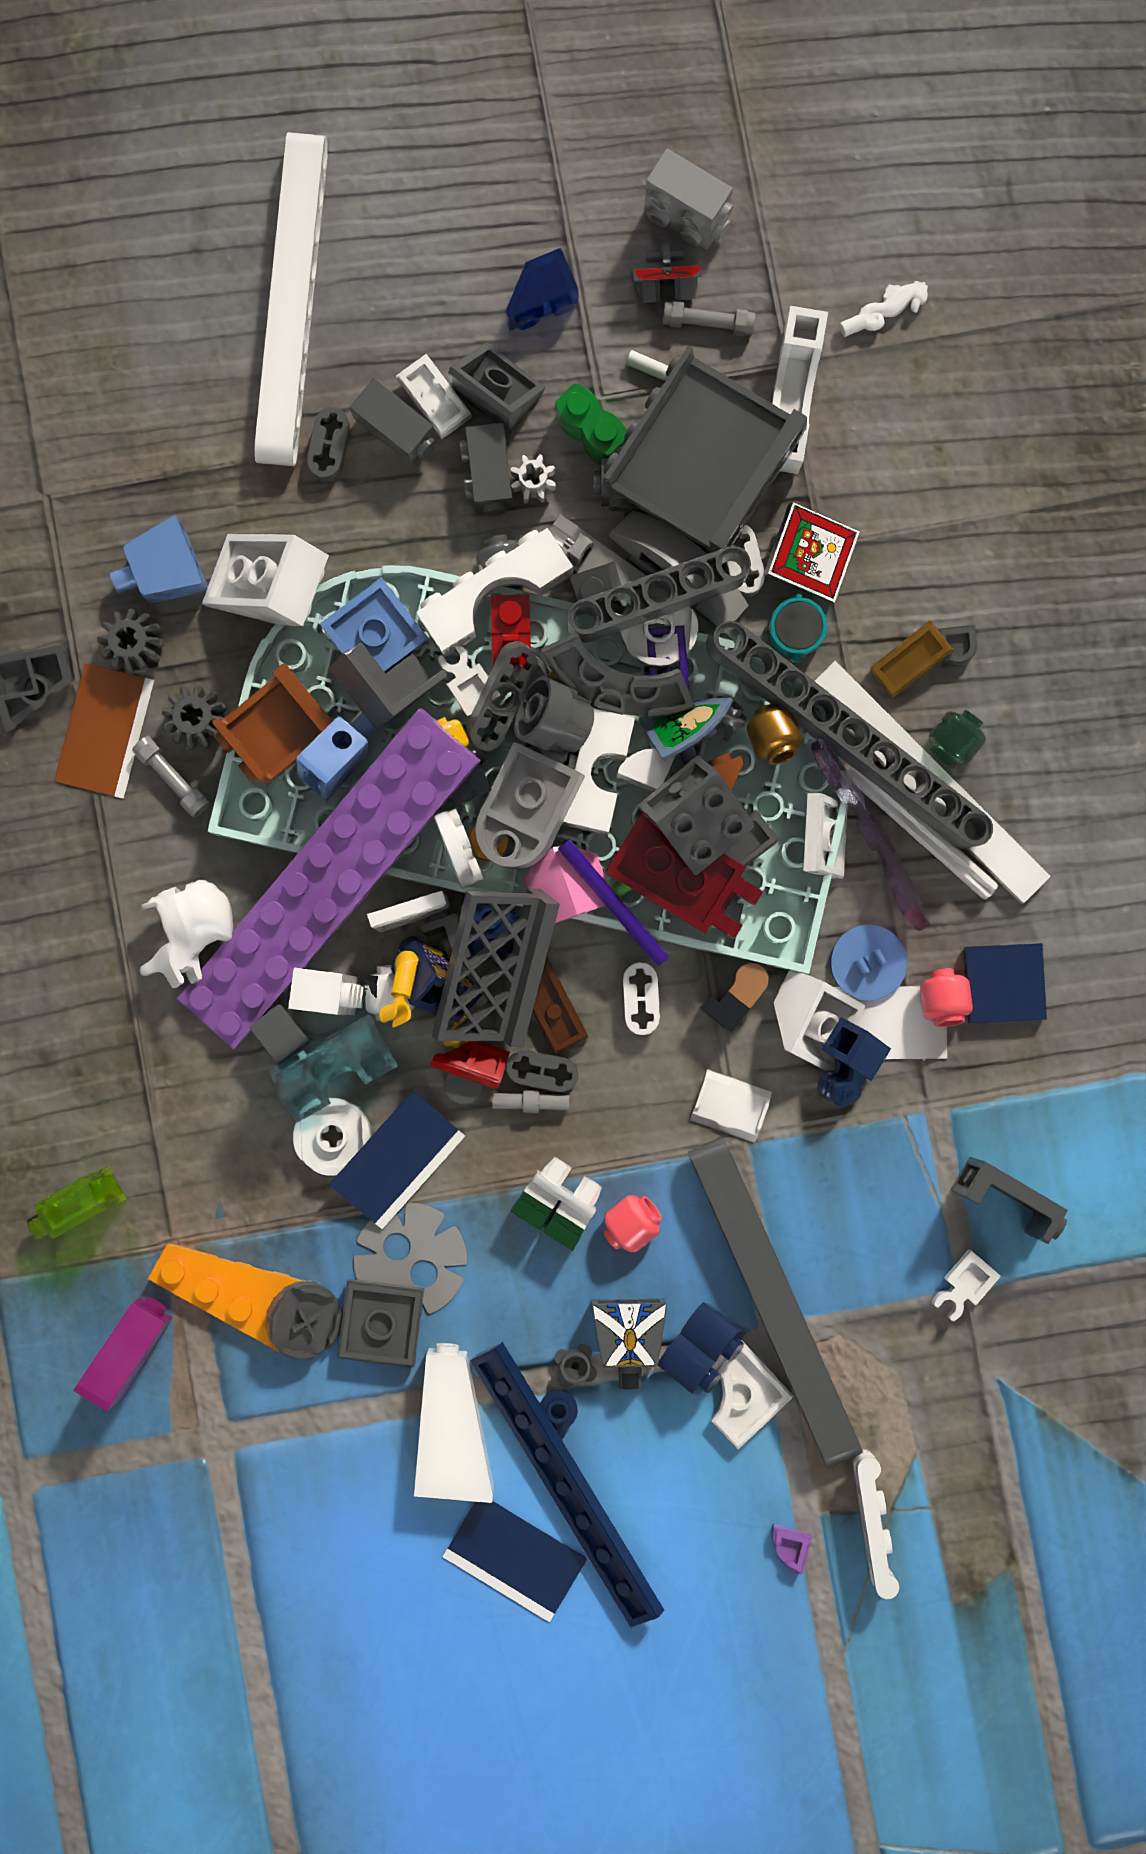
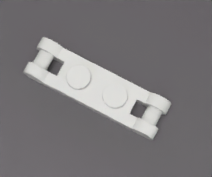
(876, 1539)

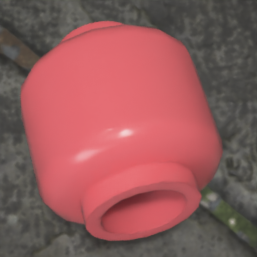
(946, 998)
(632, 1223)

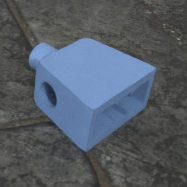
(161, 564)
(328, 767)

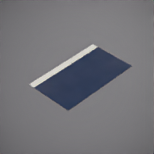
(397, 1160)
(515, 1558)

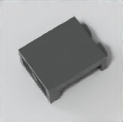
(979, 1175)

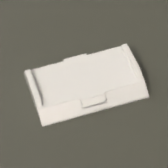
(731, 1106)

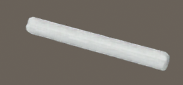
(936, 844)

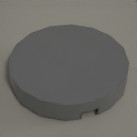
(303, 1320)

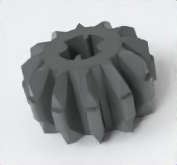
(124, 654)
(181, 712)

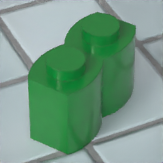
(584, 421)

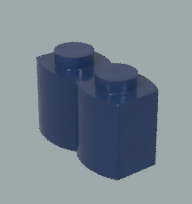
(702, 1349)

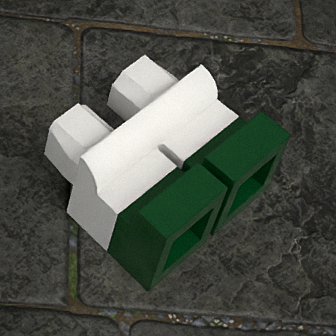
(572, 1212)

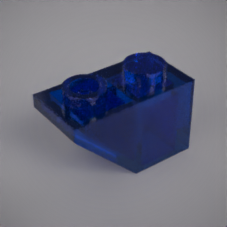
(542, 289)

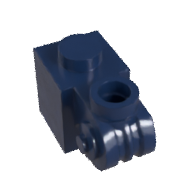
(857, 1058)

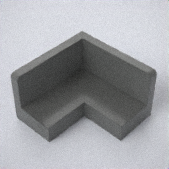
(381, 693)

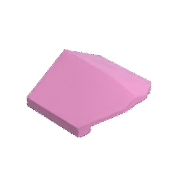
(564, 884)

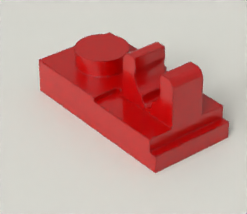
(510, 623)

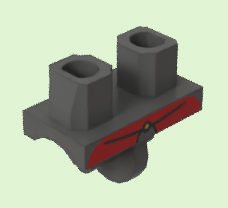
(684, 276)

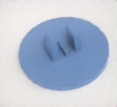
(868, 962)

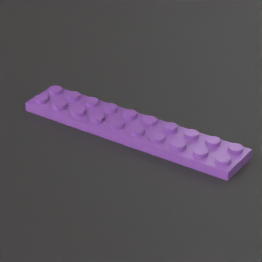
(329, 877)

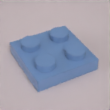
(379, 623)

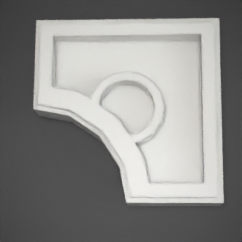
(748, 1397)

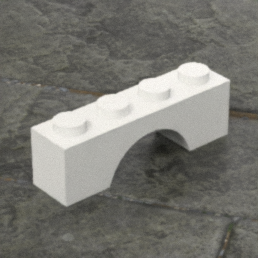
(797, 370)
(534, 564)
(325, 992)

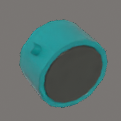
(797, 628)

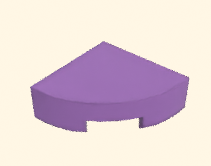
(791, 1546)

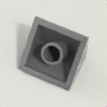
(495, 386)

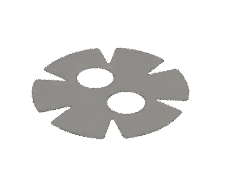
(420, 1229)

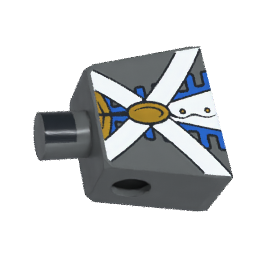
(629, 1335)

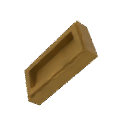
(911, 659)

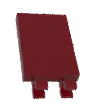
(658, 873)

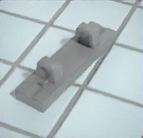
(574, 544)

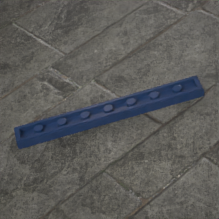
(567, 1485)

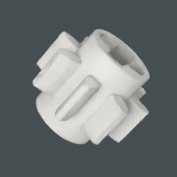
(539, 471)

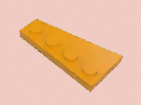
(221, 1287)

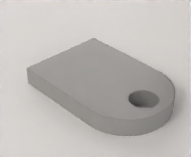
(526, 804)

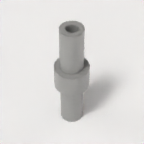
(530, 1101)

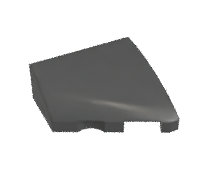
(30, 680)

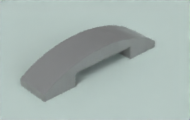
(667, 548)

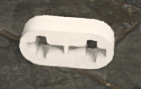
(757, 568)
(650, 997)

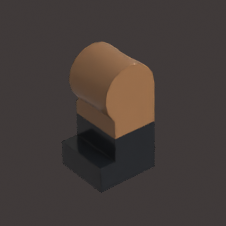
(747, 986)

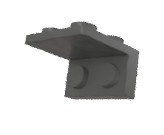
(697, 814)

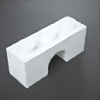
(609, 738)

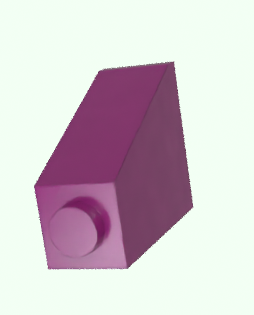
(124, 1353)

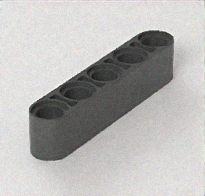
(672, 581)

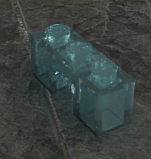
(305, 1077)

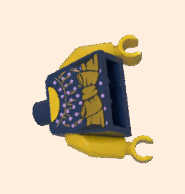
(420, 979)

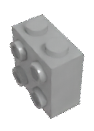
(688, 200)

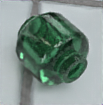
(957, 738)

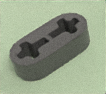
(320, 442)
(540, 1080)

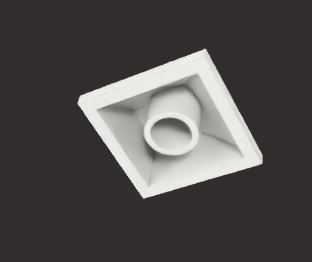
(808, 1014)

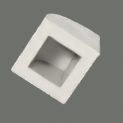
(645, 769)

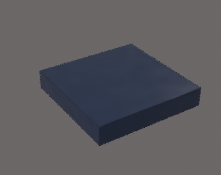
(1006, 982)

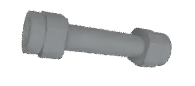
(741, 322)
(150, 754)

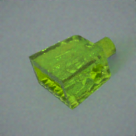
(76, 1204)

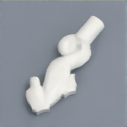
(895, 301)

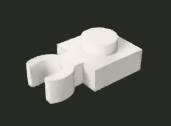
(467, 682)
(969, 1280)

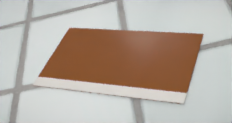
(104, 730)

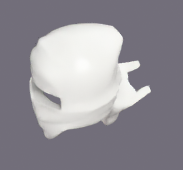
(190, 922)

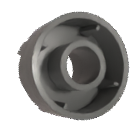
(553, 716)

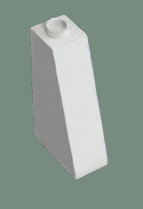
(451, 1435)

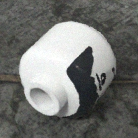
(378, 990)

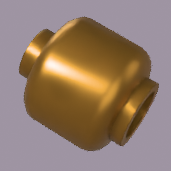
(774, 734)

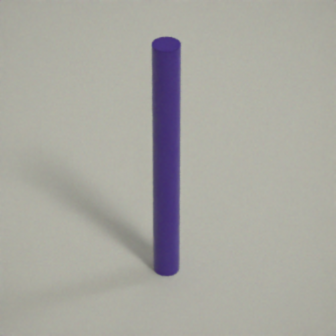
(613, 902)

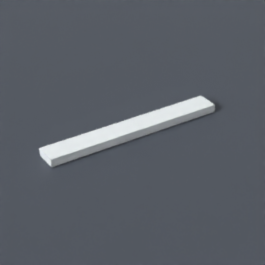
(1001, 854)

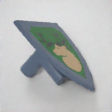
(685, 729)

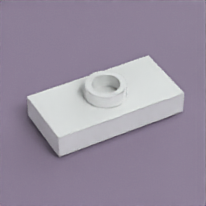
(433, 396)

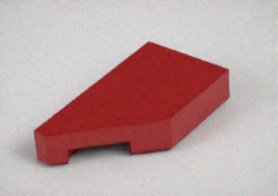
(474, 1062)

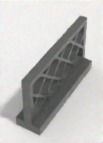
(521, 968)

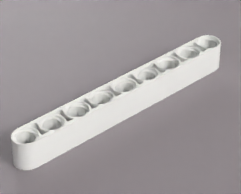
(291, 299)

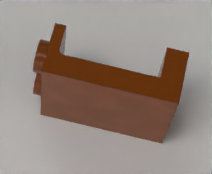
(272, 727)

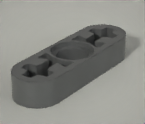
(523, 675)

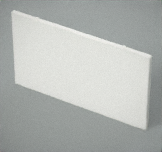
(902, 1026)

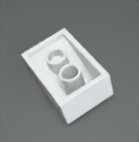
(266, 578)

